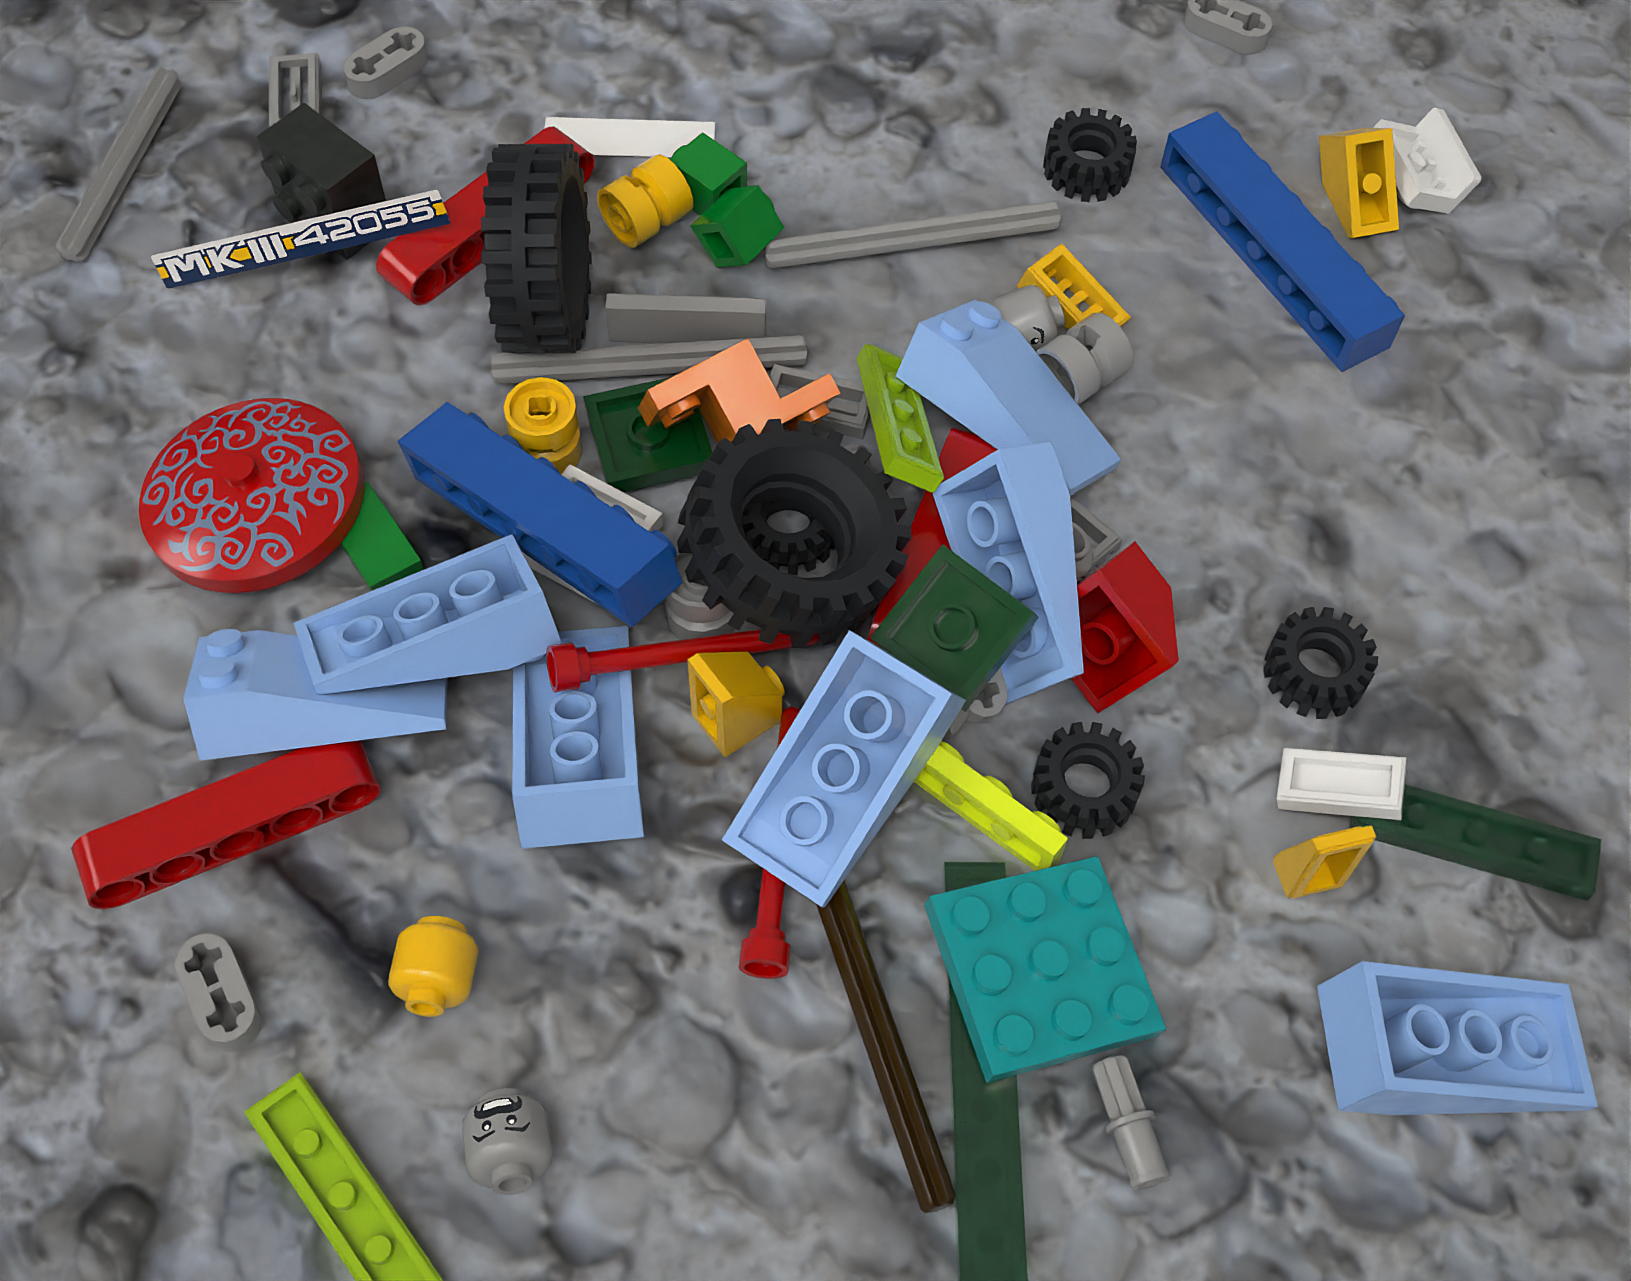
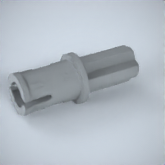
(1130, 1123)

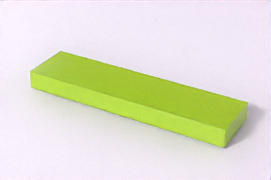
(898, 421)
(337, 1186)

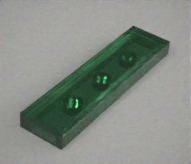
(1492, 842)

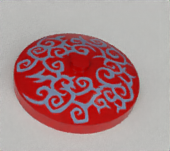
(252, 495)

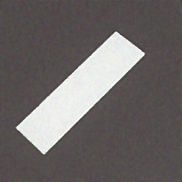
(631, 136)

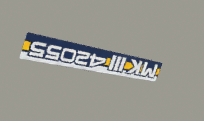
(301, 239)

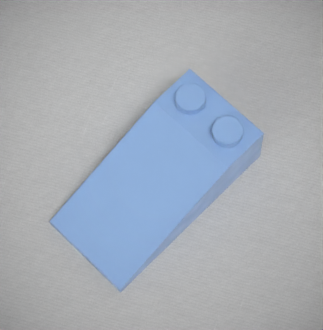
(1002, 389)
(1016, 529)
(435, 624)
(258, 697)
(576, 752)
(842, 767)
(1452, 1043)

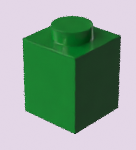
(709, 170)
(737, 226)

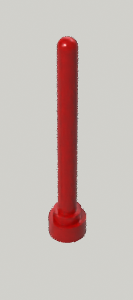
(572, 665)
(765, 949)

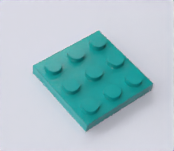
(1043, 968)

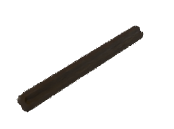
(886, 1054)

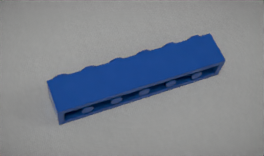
(1281, 241)
(550, 517)

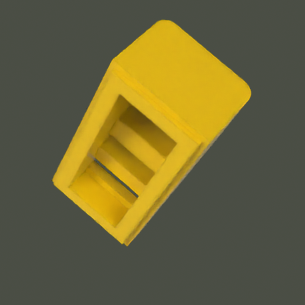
(1075, 277)
(1322, 861)

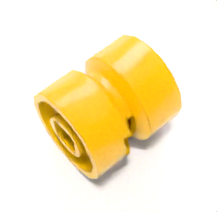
(650, 198)
(545, 421)

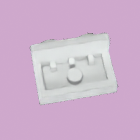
(1431, 163)

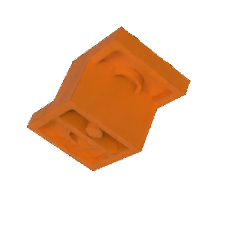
(734, 392)

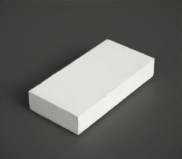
(1342, 783)

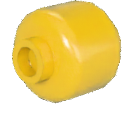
(433, 965)

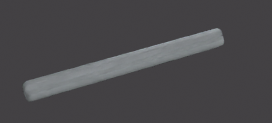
(912, 234)
(638, 359)

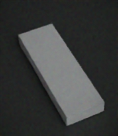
(683, 318)

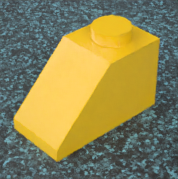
(1361, 179)
(733, 698)

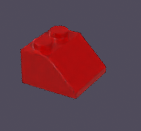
(1124, 627)

